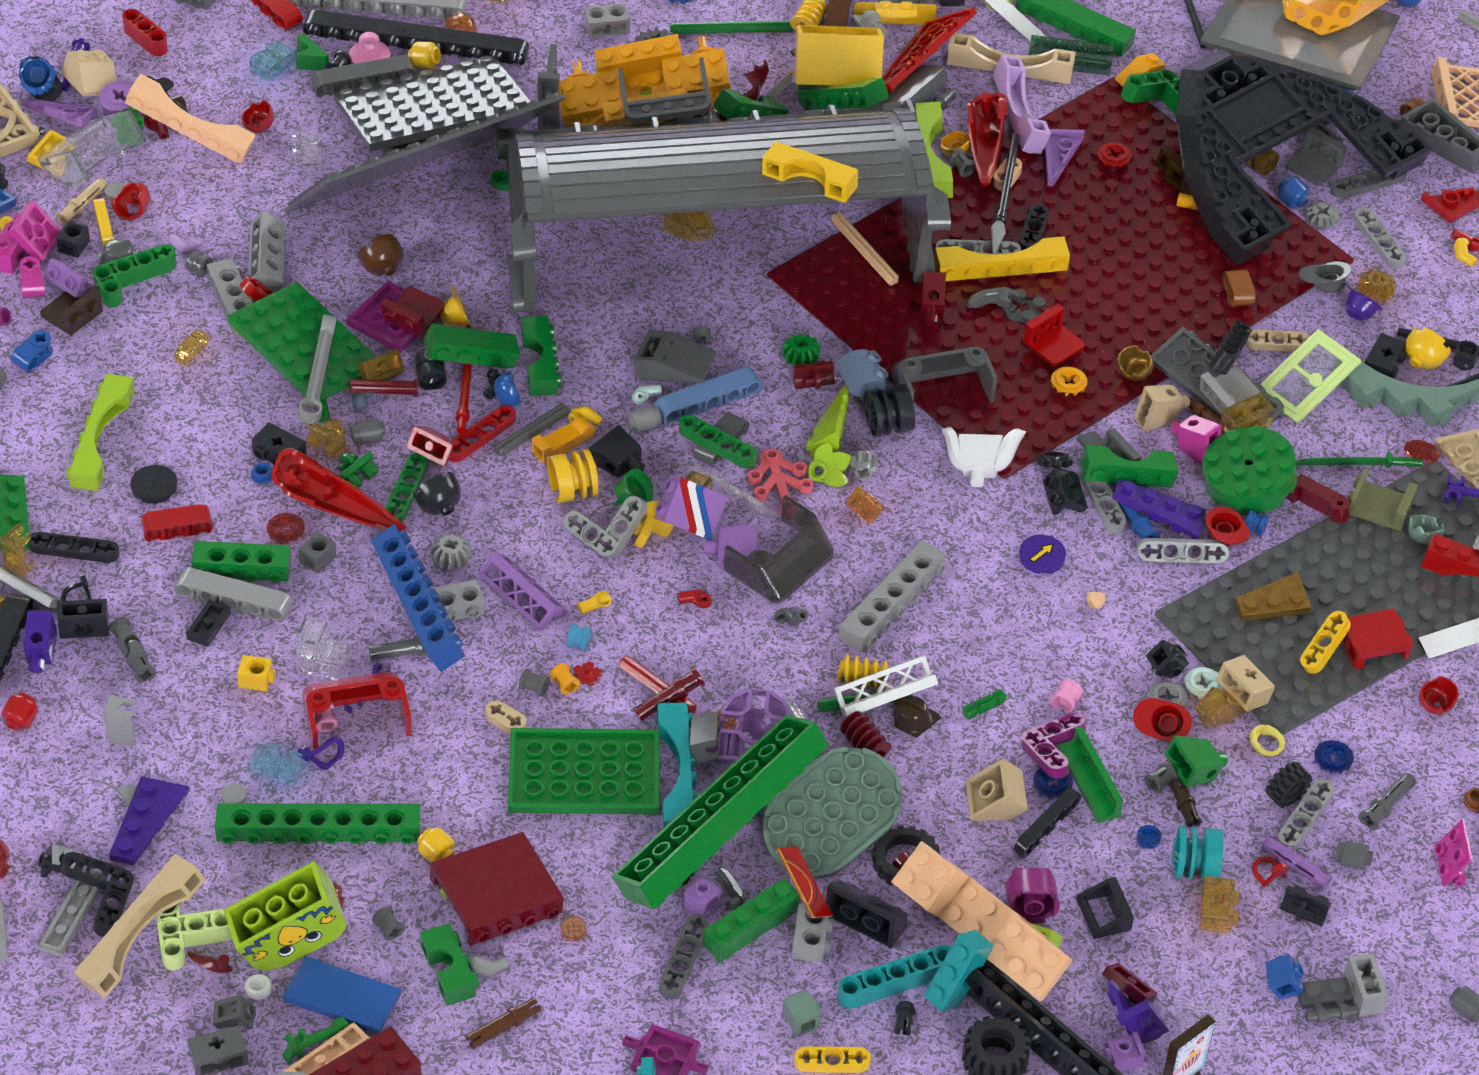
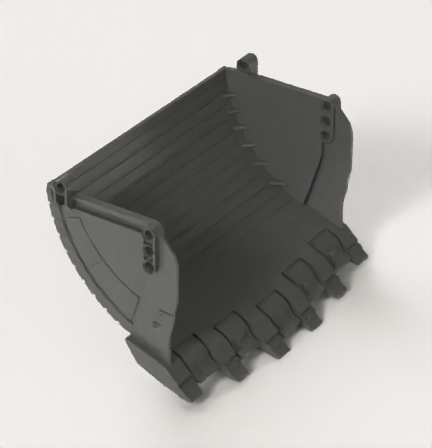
(710, 168)

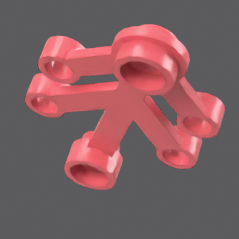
(773, 459)

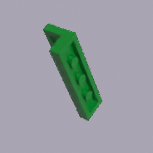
(1092, 777)

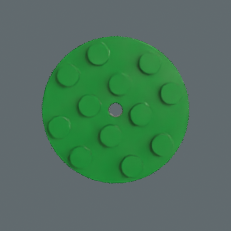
(1250, 469)

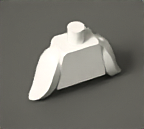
(980, 454)

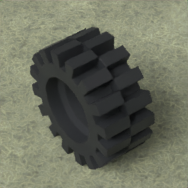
(1288, 784)

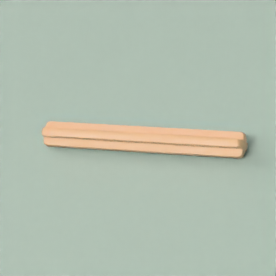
(865, 248)

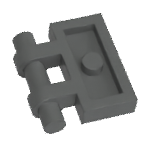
(1325, 993)

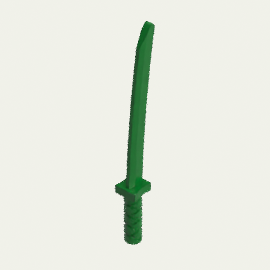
(1388, 461)

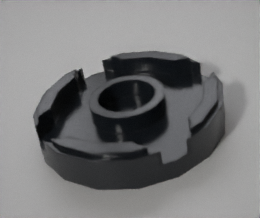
(154, 484)

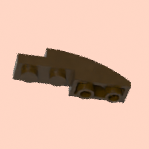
(1172, 165)

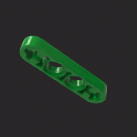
(741, 452)
(407, 488)

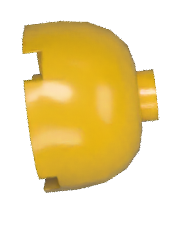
(1425, 349)

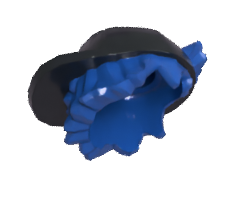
(39, 78)

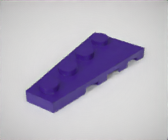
(1160, 507)
(145, 816)

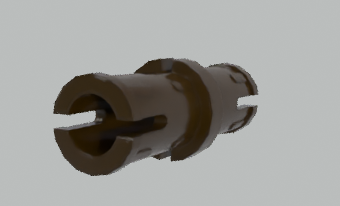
(1186, 804)

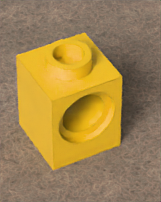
(255, 673)

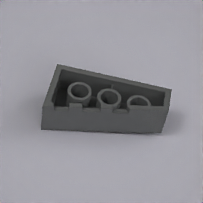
(1444, 134)

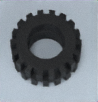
(996, 1033)

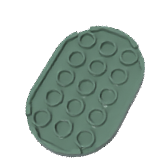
(834, 809)

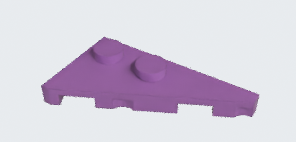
(71, 113)
(1060, 150)

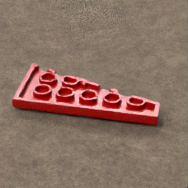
(925, 43)

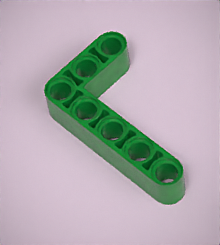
(1152, 86)

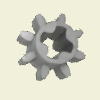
(863, 464)

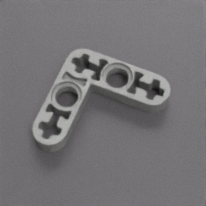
(611, 534)

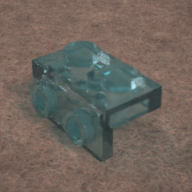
(277, 765)

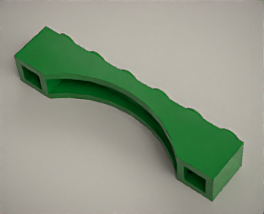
(853, 95)

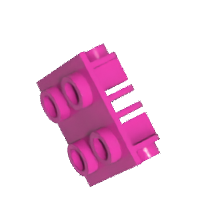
(1454, 855)

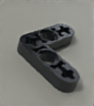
(111, 888)

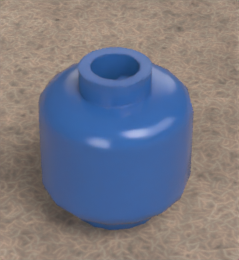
(1293, 192)

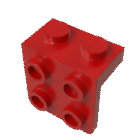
(1050, 338)

